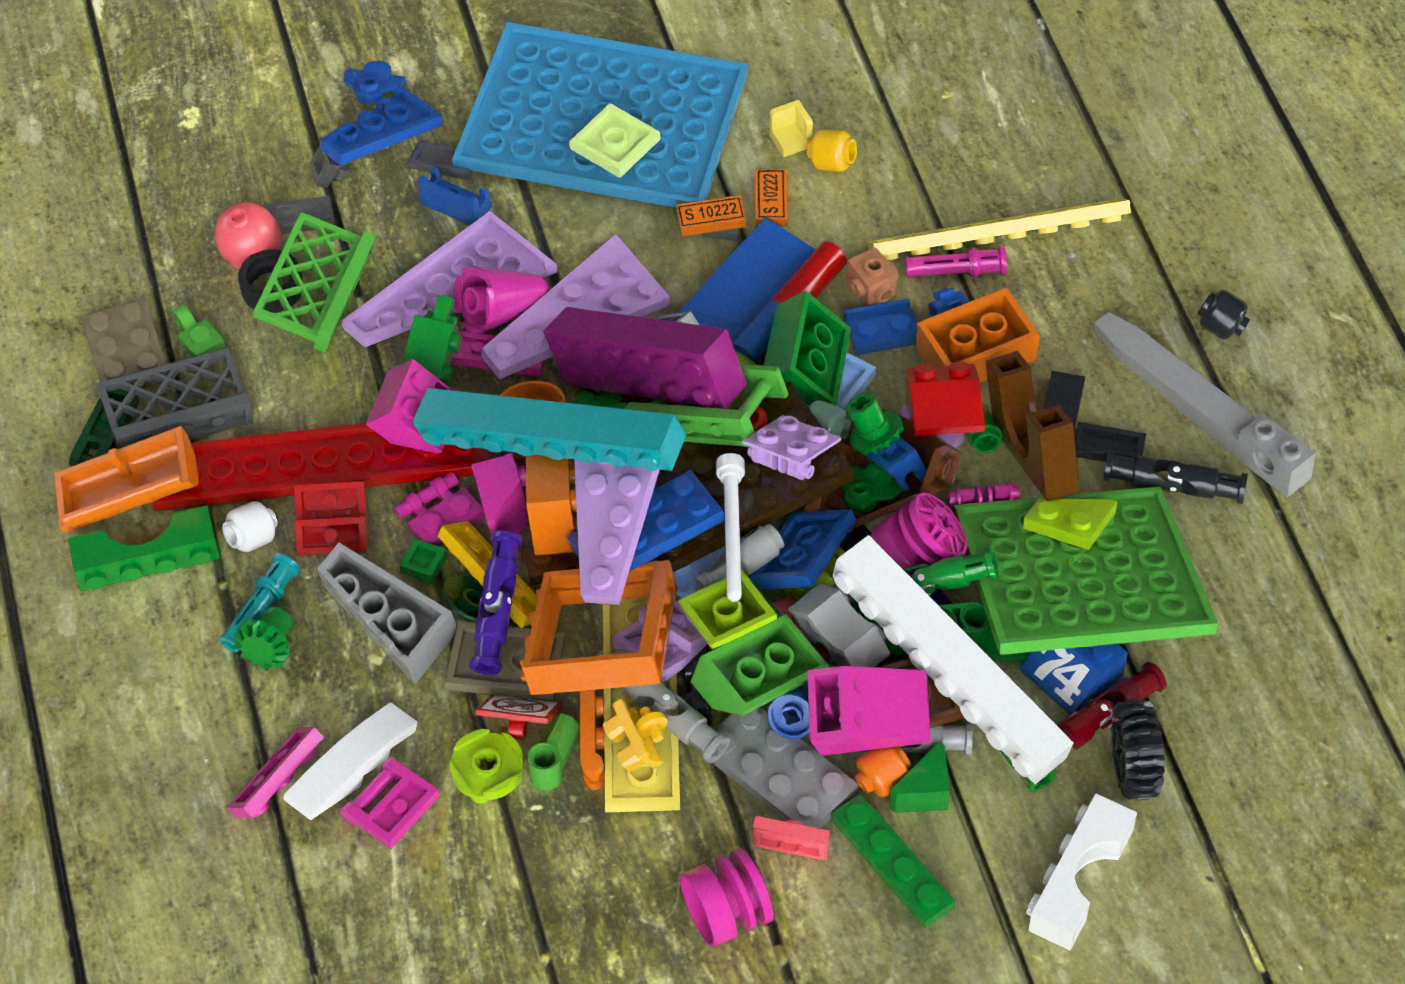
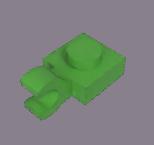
(196, 337)

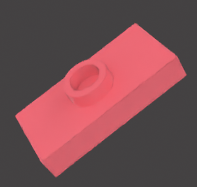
(791, 837)

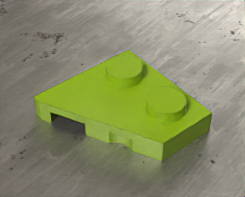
(1070, 520)

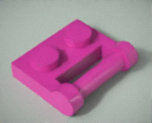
(399, 807)

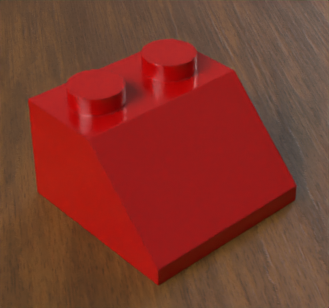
(944, 399)

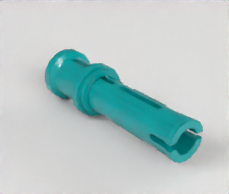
(267, 590)

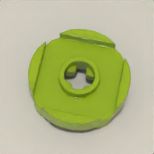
(492, 783)

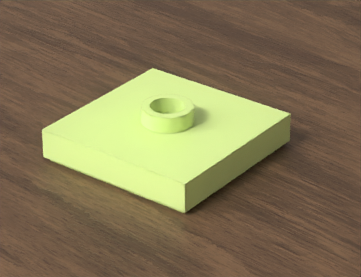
(614, 140)

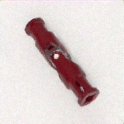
(1082, 724)

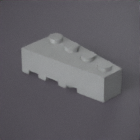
(392, 613)

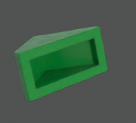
(924, 785)

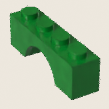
(184, 543)

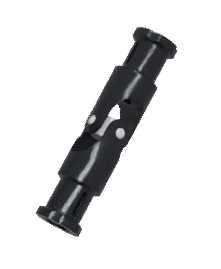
(1183, 478)

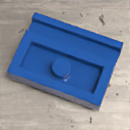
(881, 326)

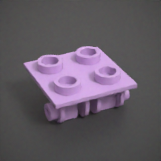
(789, 446)

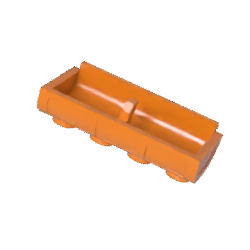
(125, 479)

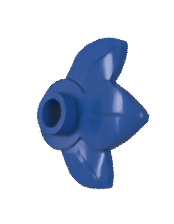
(372, 81)

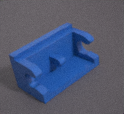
(452, 199)
(899, 461)

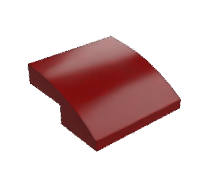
(330, 516)

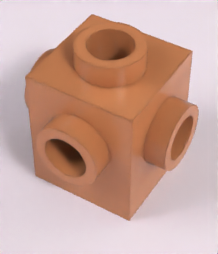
(872, 277)

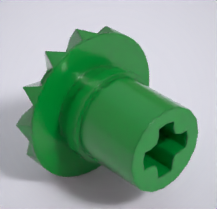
(873, 426)
(265, 639)

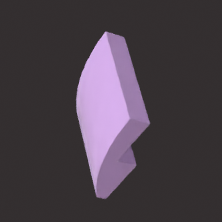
(682, 645)

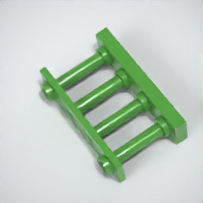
(724, 425)

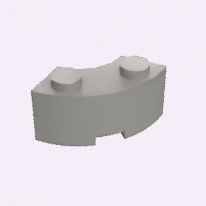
(830, 619)

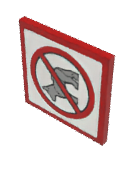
(519, 711)

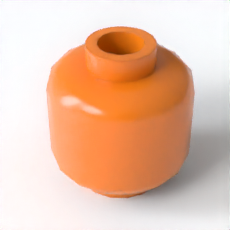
(881, 770)

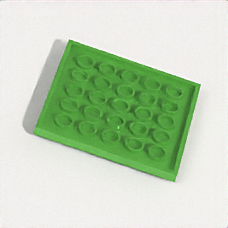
(1061, 596)

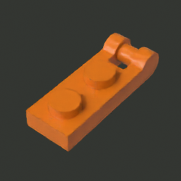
(591, 739)

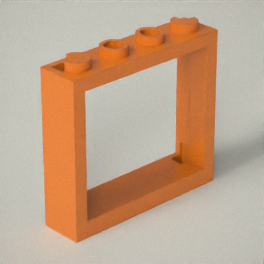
(605, 671)

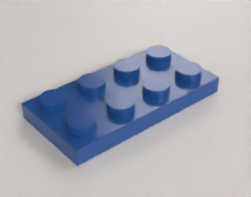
(674, 516)

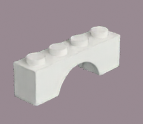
(1100, 835)

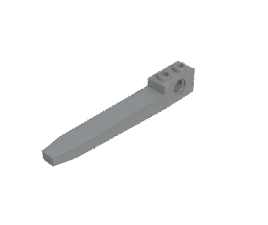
(1252, 440)

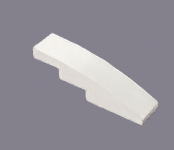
(345, 764)

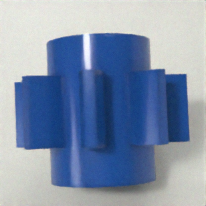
(946, 300)

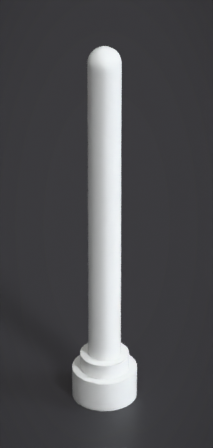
(730, 471)

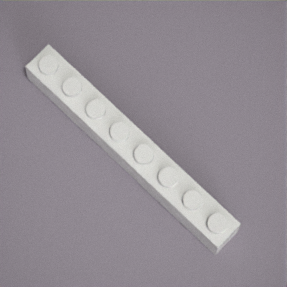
(951, 660)

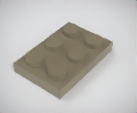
(123, 340)
(508, 680)

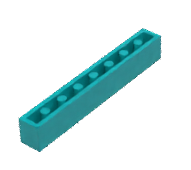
(550, 429)

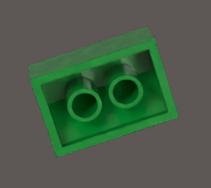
(808, 347)

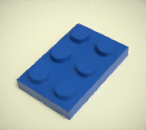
(808, 547)

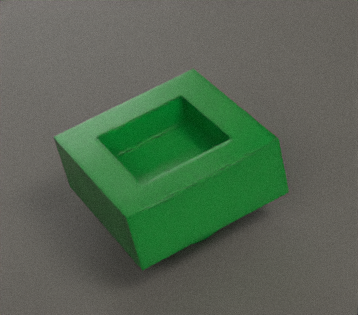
(423, 561)

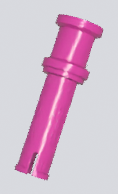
(973, 262)

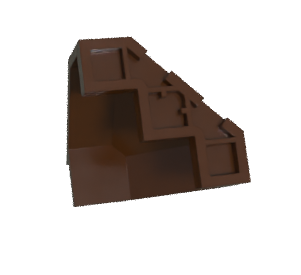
(937, 456)

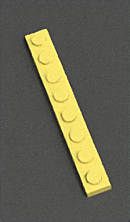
(1013, 227)

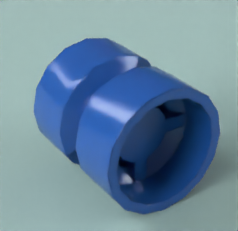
(790, 713)

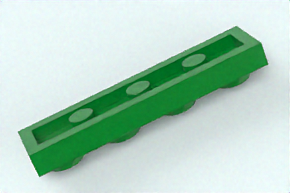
(893, 860)

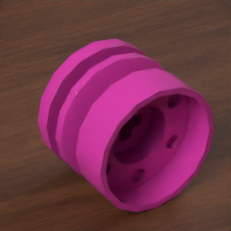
(921, 533)
(734, 894)

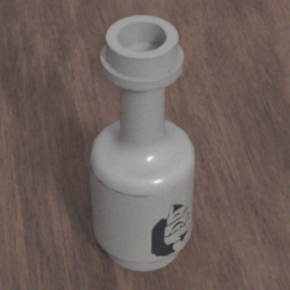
(756, 550)

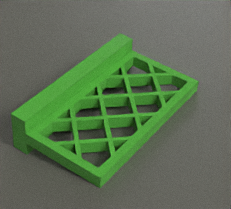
(337, 296)

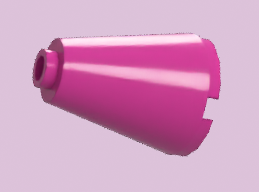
(494, 296)

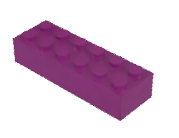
(646, 357)

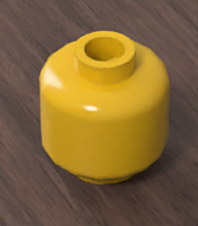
(832, 150)

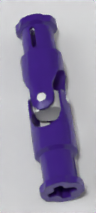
(497, 599)

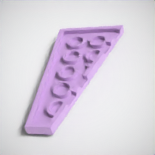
(482, 244)
(604, 282)
(609, 524)

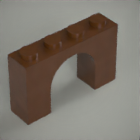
(1037, 439)

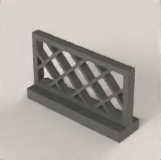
(198, 421)

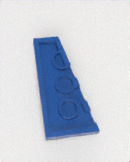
(386, 125)

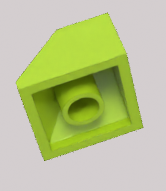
(724, 620)

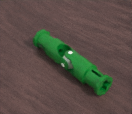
(953, 572)

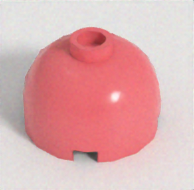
(244, 231)

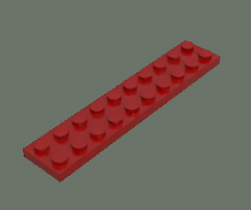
(276, 462)

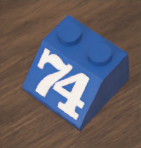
(1075, 674)

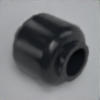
(1224, 314)

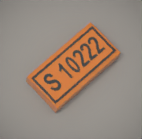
(771, 196)
(711, 215)

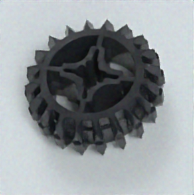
(1137, 749)

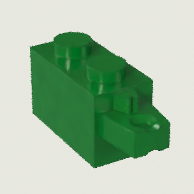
(435, 340)

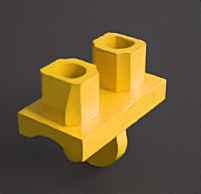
(642, 730)

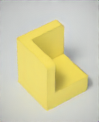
(790, 128)

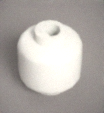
(249, 526)

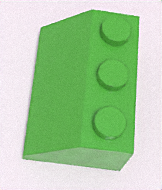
(756, 667)

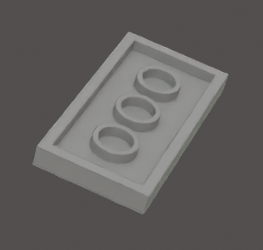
(782, 771)

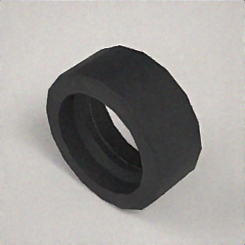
(260, 264)

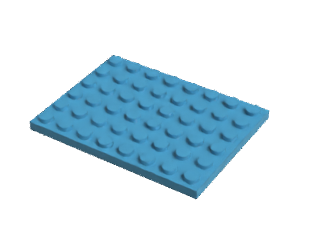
(555, 82)

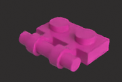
(451, 509)

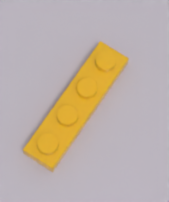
(474, 553)

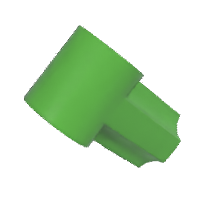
(553, 751)

